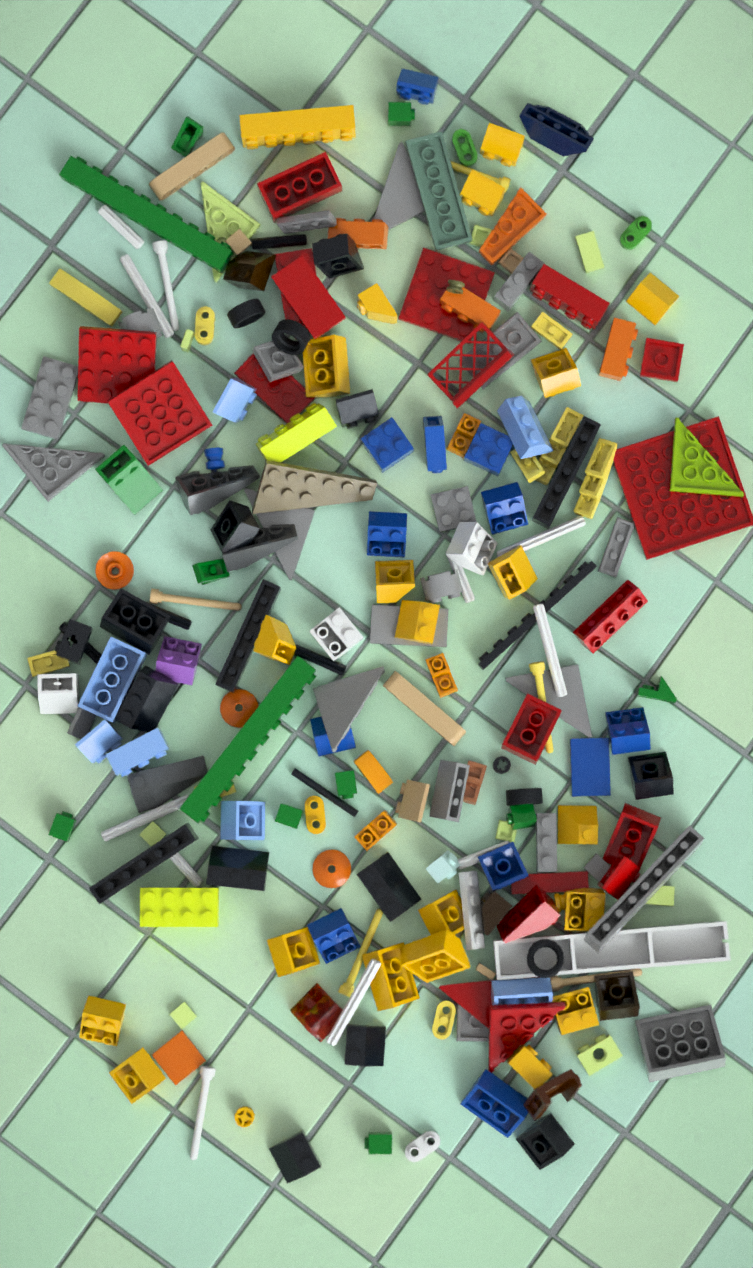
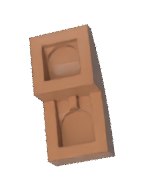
(474, 782)

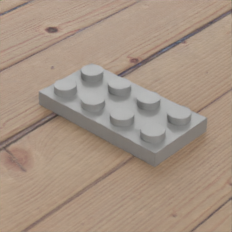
(50, 398)

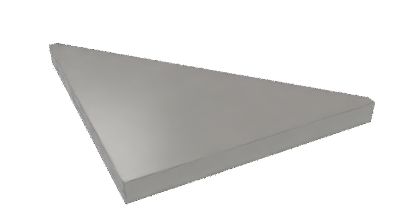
(400, 195)
(52, 468)
(302, 518)
(343, 701)
(572, 705)

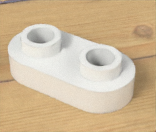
(422, 1146)

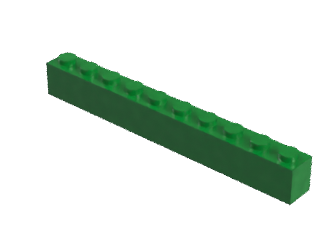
(146, 214)
(247, 740)

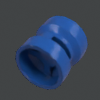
(214, 458)

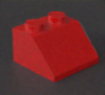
(619, 876)

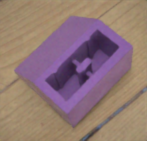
(178, 660)

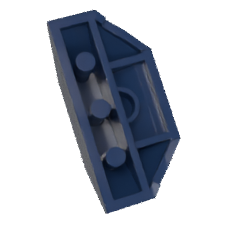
(555, 130)

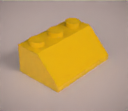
(326, 367)
(435, 956)
(393, 982)

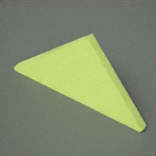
(225, 219)

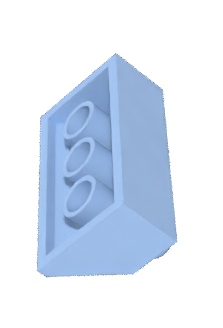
(112, 679)

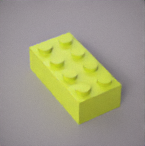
(296, 434)
(179, 907)

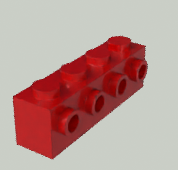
(610, 616)

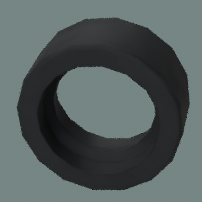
(246, 313)
(294, 329)
(524, 796)
(541, 944)

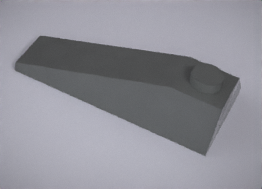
(207, 490)
(263, 544)
(158, 785)

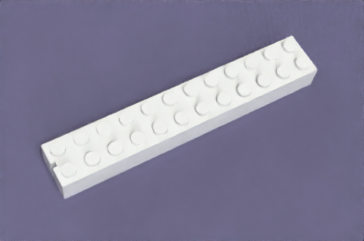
(626, 950)

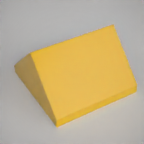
(652, 298)

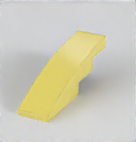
(85, 297)
(559, 441)
(596, 478)

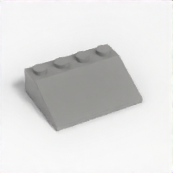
(680, 1043)

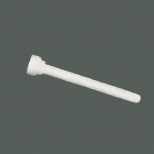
(160, 248)
(207, 1074)

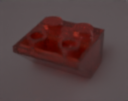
(317, 1012)

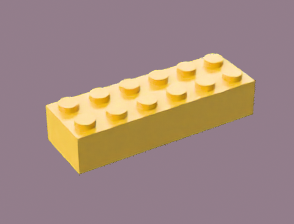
(297, 126)

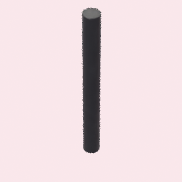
(324, 792)

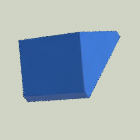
(322, 741)
(503, 866)

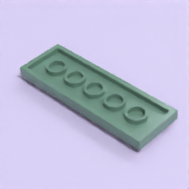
(438, 191)

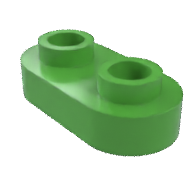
(465, 148)
(635, 232)

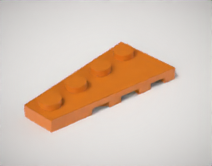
(513, 225)

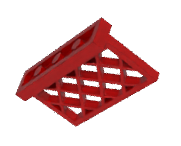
(484, 374)

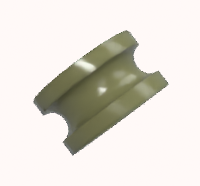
(455, 287)

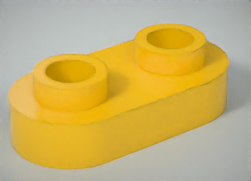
(315, 815)

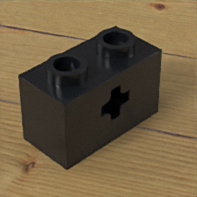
(75, 652)

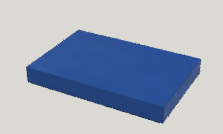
(590, 767)

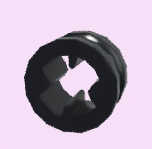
(496, 762)

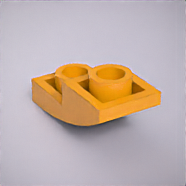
(463, 435)
(441, 675)
(373, 771)
(375, 830)

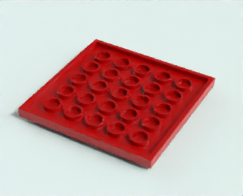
(678, 519)

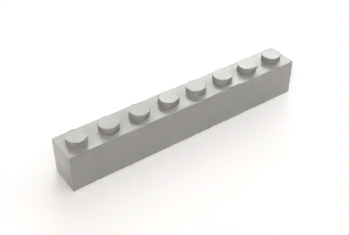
(643, 889)

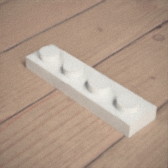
(471, 910)

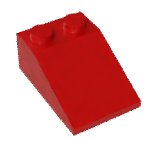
(531, 729)
(632, 835)
(528, 916)

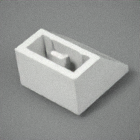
(471, 547)
(336, 634)
(58, 693)

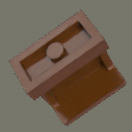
(540, 1099)

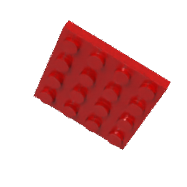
(429, 284)
(112, 361)
(159, 413)

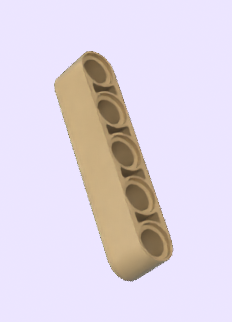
(191, 166)
(424, 708)

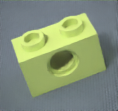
(610, 1054)

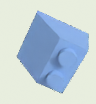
(235, 400)
(99, 742)
(242, 820)

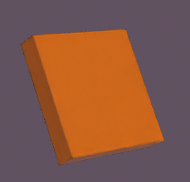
(178, 1057)

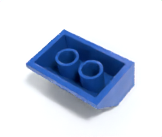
(496, 1103)

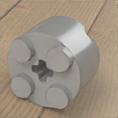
(142, 322)
(441, 585)

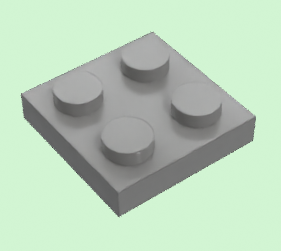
(275, 362)
(452, 508)

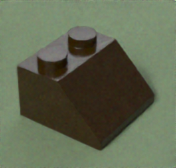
(250, 270)
(493, 910)
(616, 996)

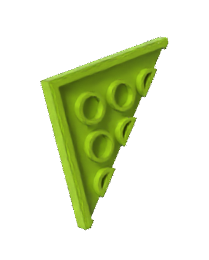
(695, 469)

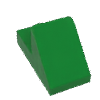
(187, 137)
(210, 571)
(663, 692)

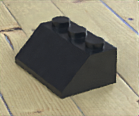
(134, 621)
(146, 700)
(237, 868)
(389, 887)

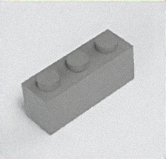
(518, 282)
(449, 790)
(546, 842)

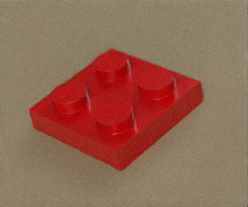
(661, 360)

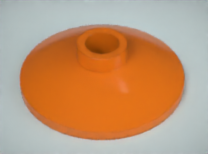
(108, 563)
(228, 705)
(341, 864)

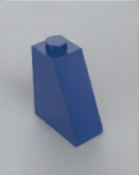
(434, 444)

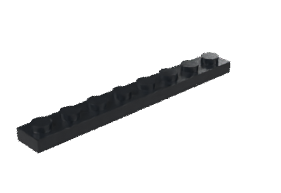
(529, 620)

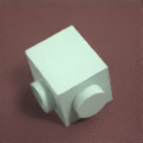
(443, 867)

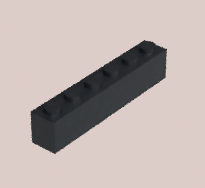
(566, 472)
(244, 643)
(143, 863)

